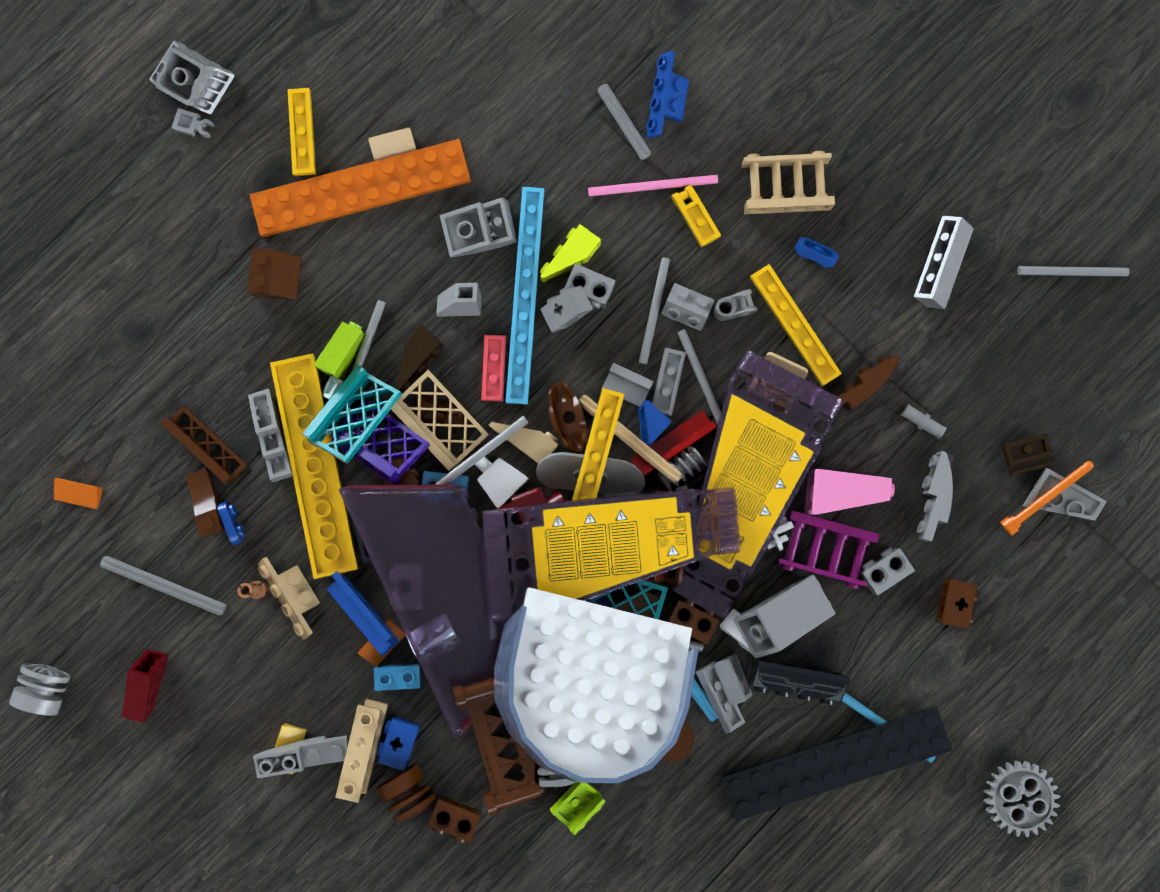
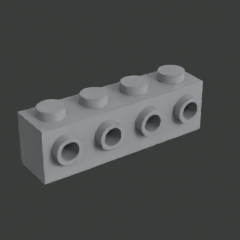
(943, 262)

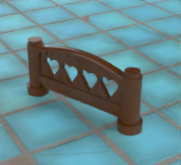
(505, 790)

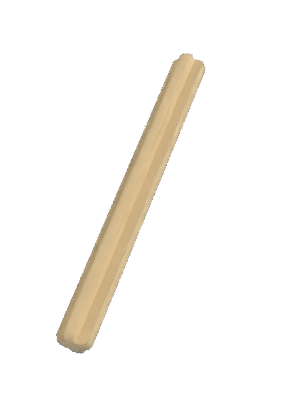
(636, 444)

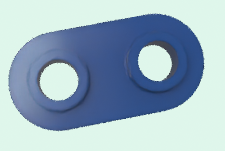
(817, 252)
(228, 516)

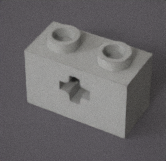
(566, 308)

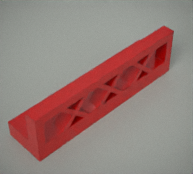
(677, 440)

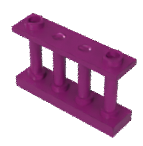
(820, 528)

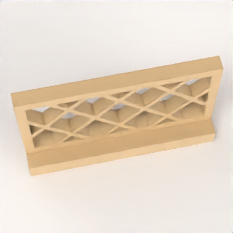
(415, 423)

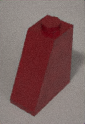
(143, 685)

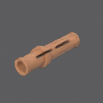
(254, 589)

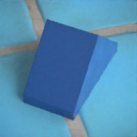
(651, 422)

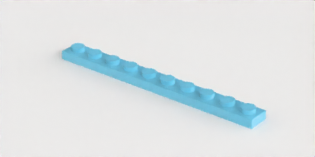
(525, 296)

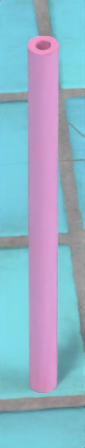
(653, 185)

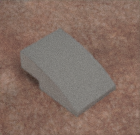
(479, 228)

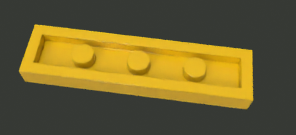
(301, 132)

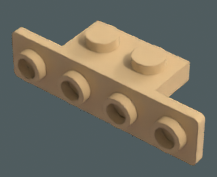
(293, 594)

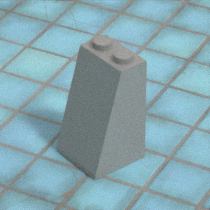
(784, 617)

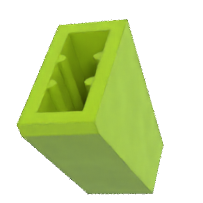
(340, 350)

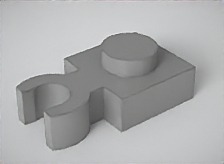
(189, 122)

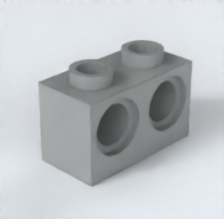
(592, 281)
(888, 576)

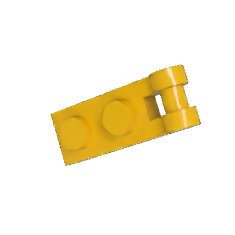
(696, 216)

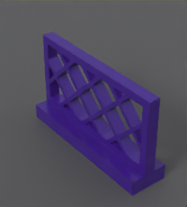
(376, 462)

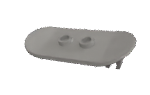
(563, 468)

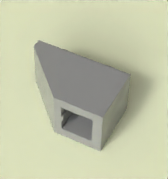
(460, 300)

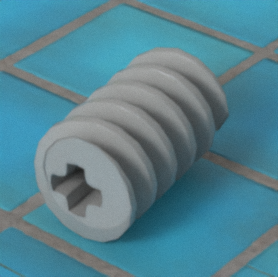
(684, 465)

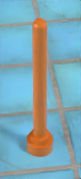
(1013, 523)

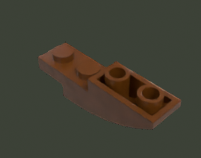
(868, 381)

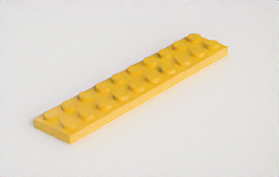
(313, 469)

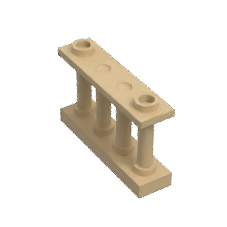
(778, 203)
(362, 750)

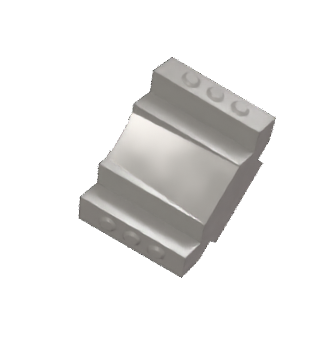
(191, 78)

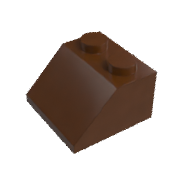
(274, 274)

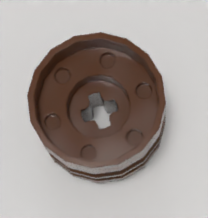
(406, 793)

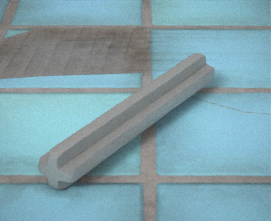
(624, 121)

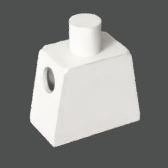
(500, 480)

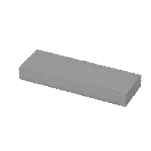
(668, 380)
(728, 715)

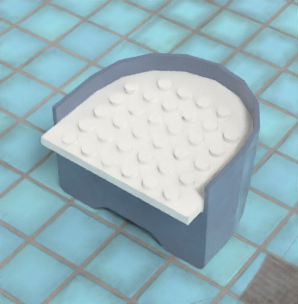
(592, 687)

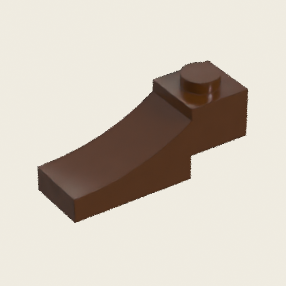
(205, 503)

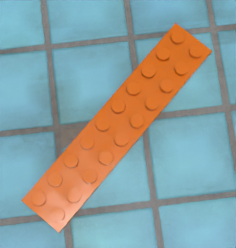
(360, 188)

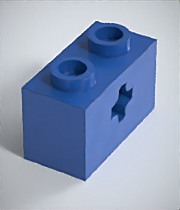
(400, 756)

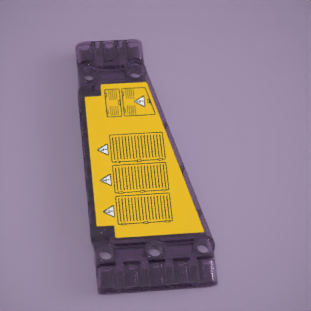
(765, 461)
(603, 542)

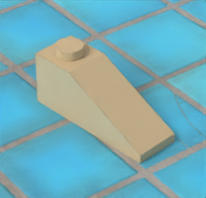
(530, 442)

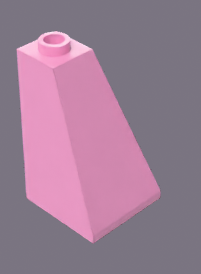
(842, 490)

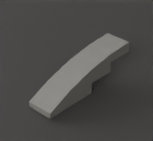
(270, 435)

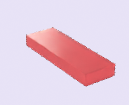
(494, 368)

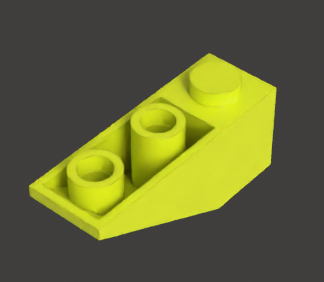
(577, 249)

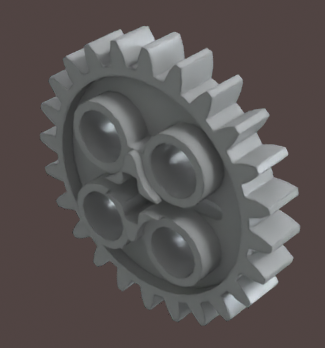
(1027, 819)

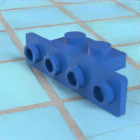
(668, 96)

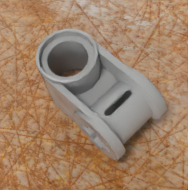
(738, 304)

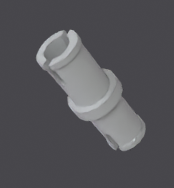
(923, 421)

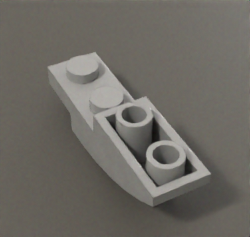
(940, 489)
(300, 754)

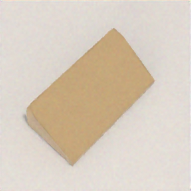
(392, 144)

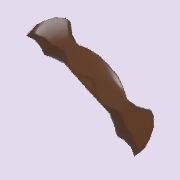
(560, 402)

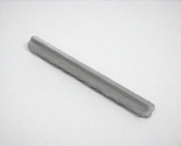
(163, 585)

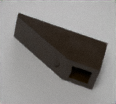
(417, 353)

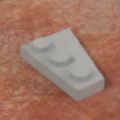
(1072, 501)

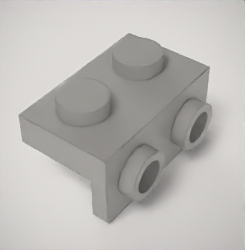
(687, 307)

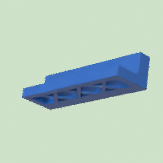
(362, 613)

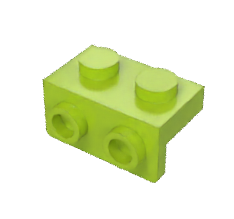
(577, 806)

